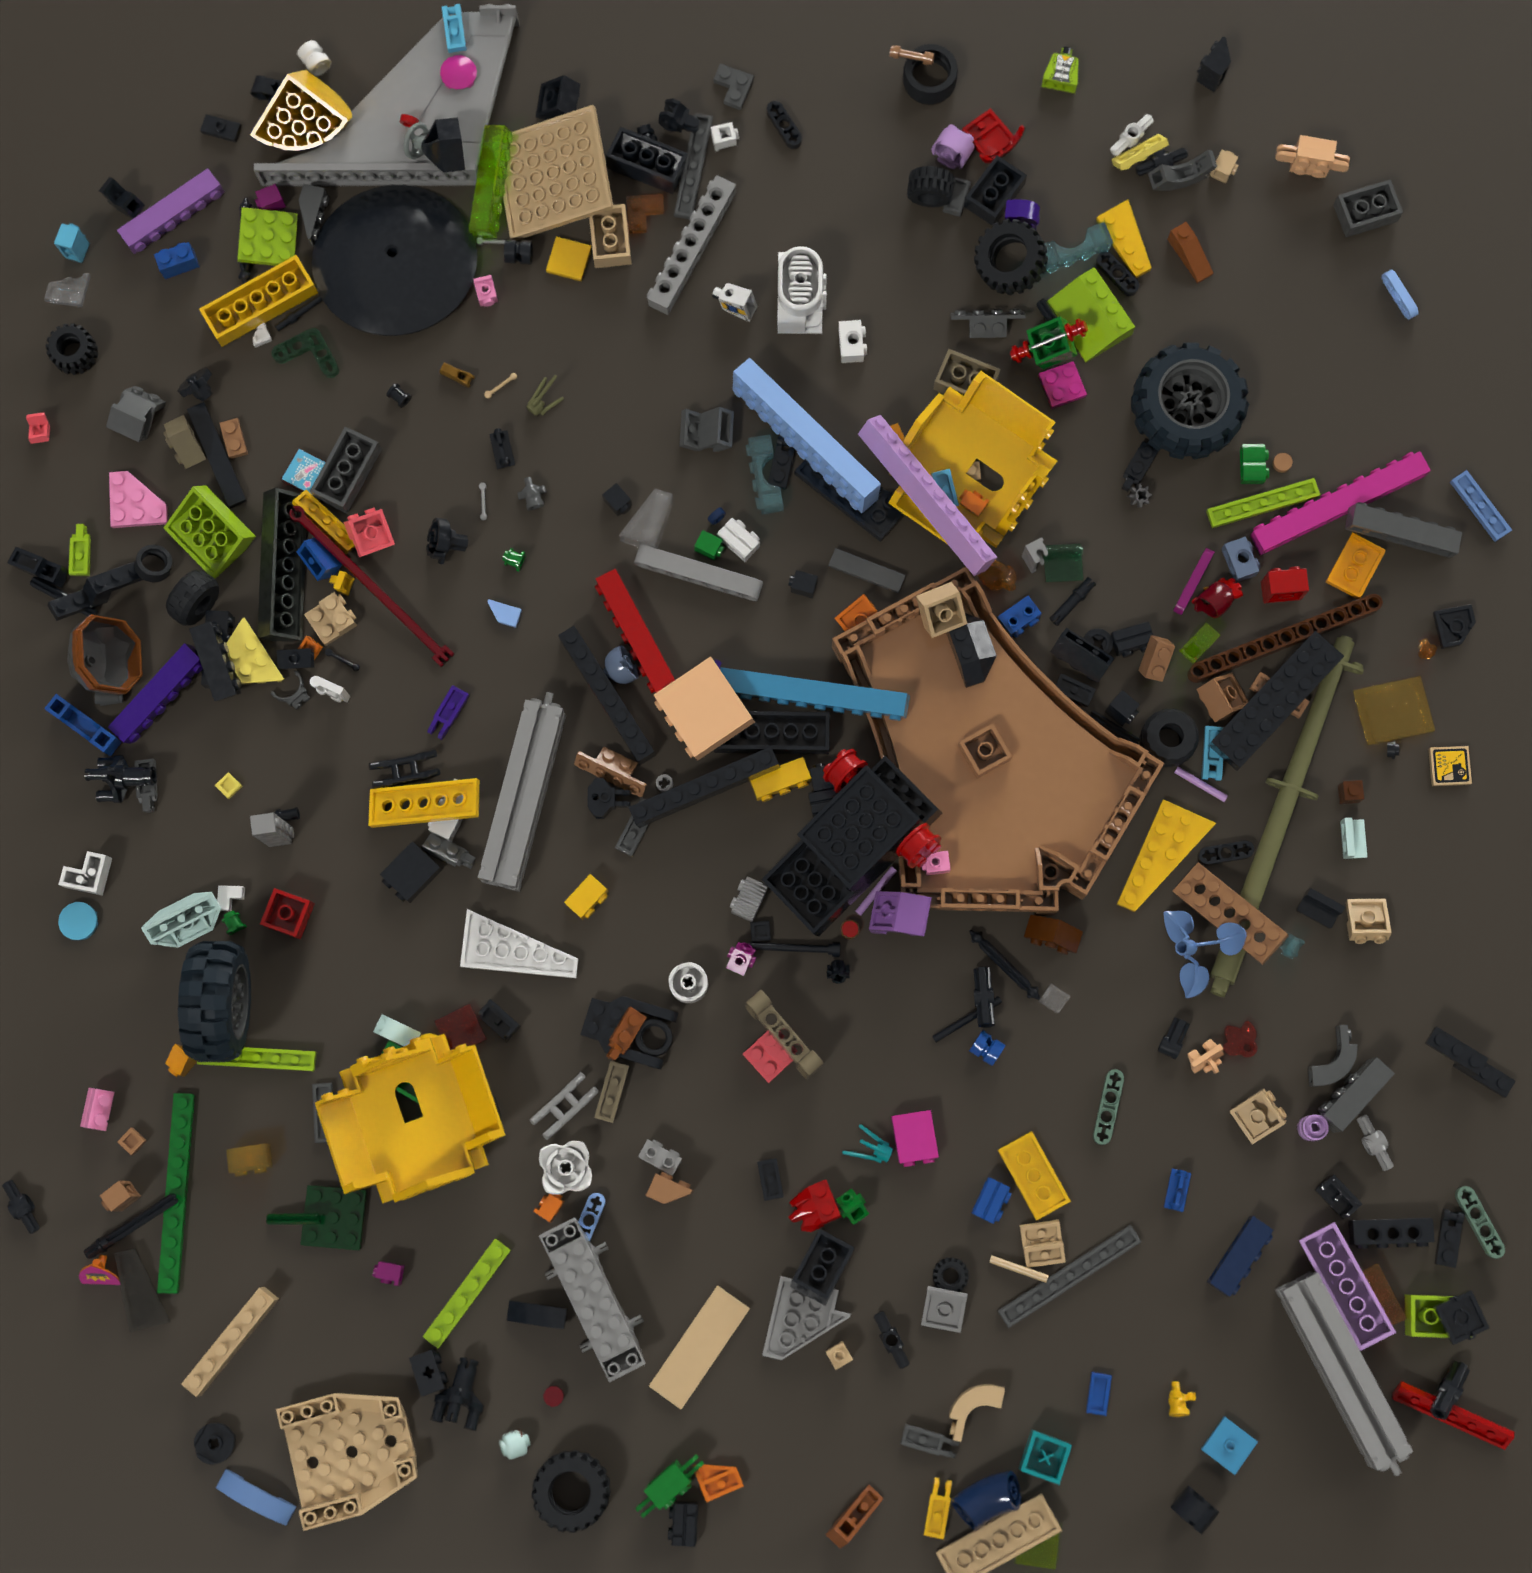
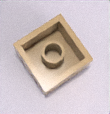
(941, 609)

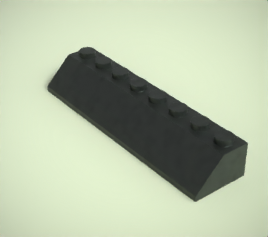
(281, 570)

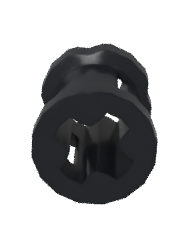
(398, 395)

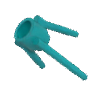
(881, 1151)

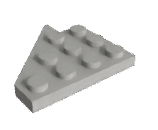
(798, 1320)

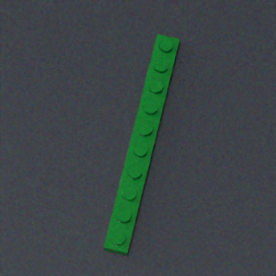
(176, 1184)

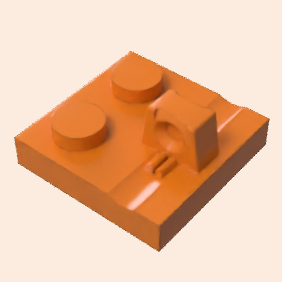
(856, 613)

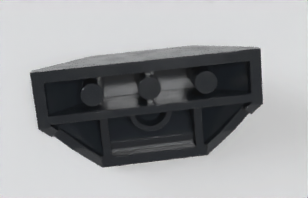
(972, 650)

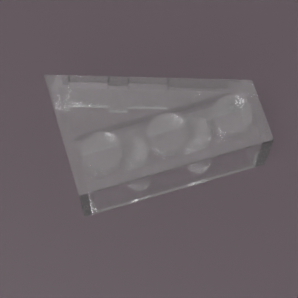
(649, 521)

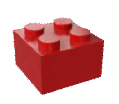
(1285, 585)
(287, 913)

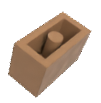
(1156, 658)
(119, 1196)

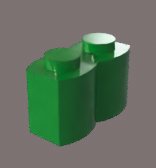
(1253, 464)

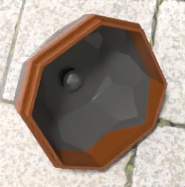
(105, 655)

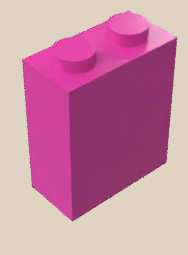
(915, 1138)

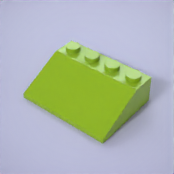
(1096, 305)
(208, 530)

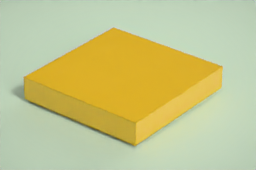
(568, 259)

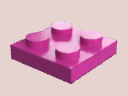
(1062, 385)

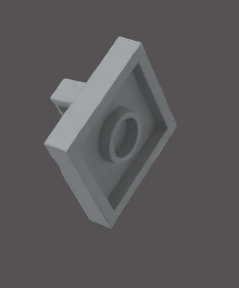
(944, 1309)

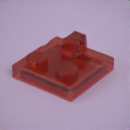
(461, 1028)

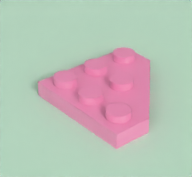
(134, 503)

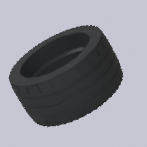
(926, 94)

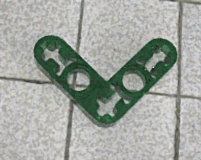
(307, 345)

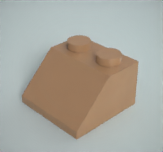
(1222, 697)

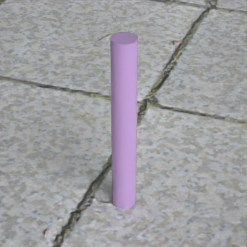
(1201, 784)
(879, 886)

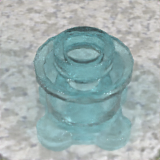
(1292, 946)

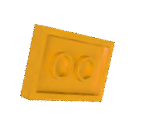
(1355, 566)

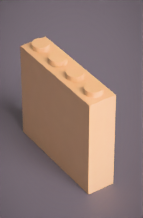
(703, 709)

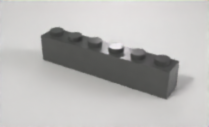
(1403, 530)

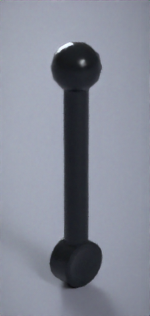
(329, 652)

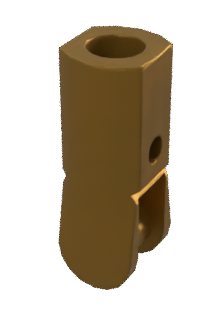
(454, 373)

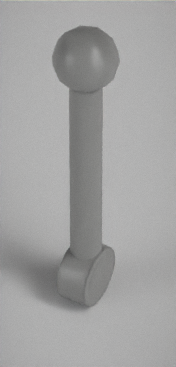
(480, 241)
(482, 486)

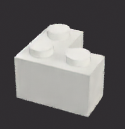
(92, 876)

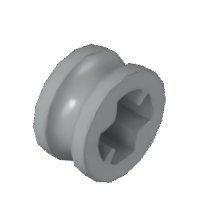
(660, 779)

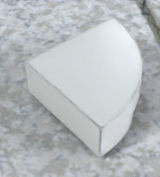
(261, 336)

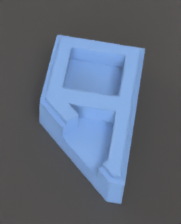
(505, 613)

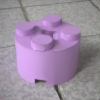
(953, 147)

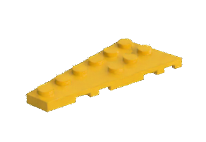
(1165, 846)

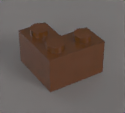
(1053, 934)

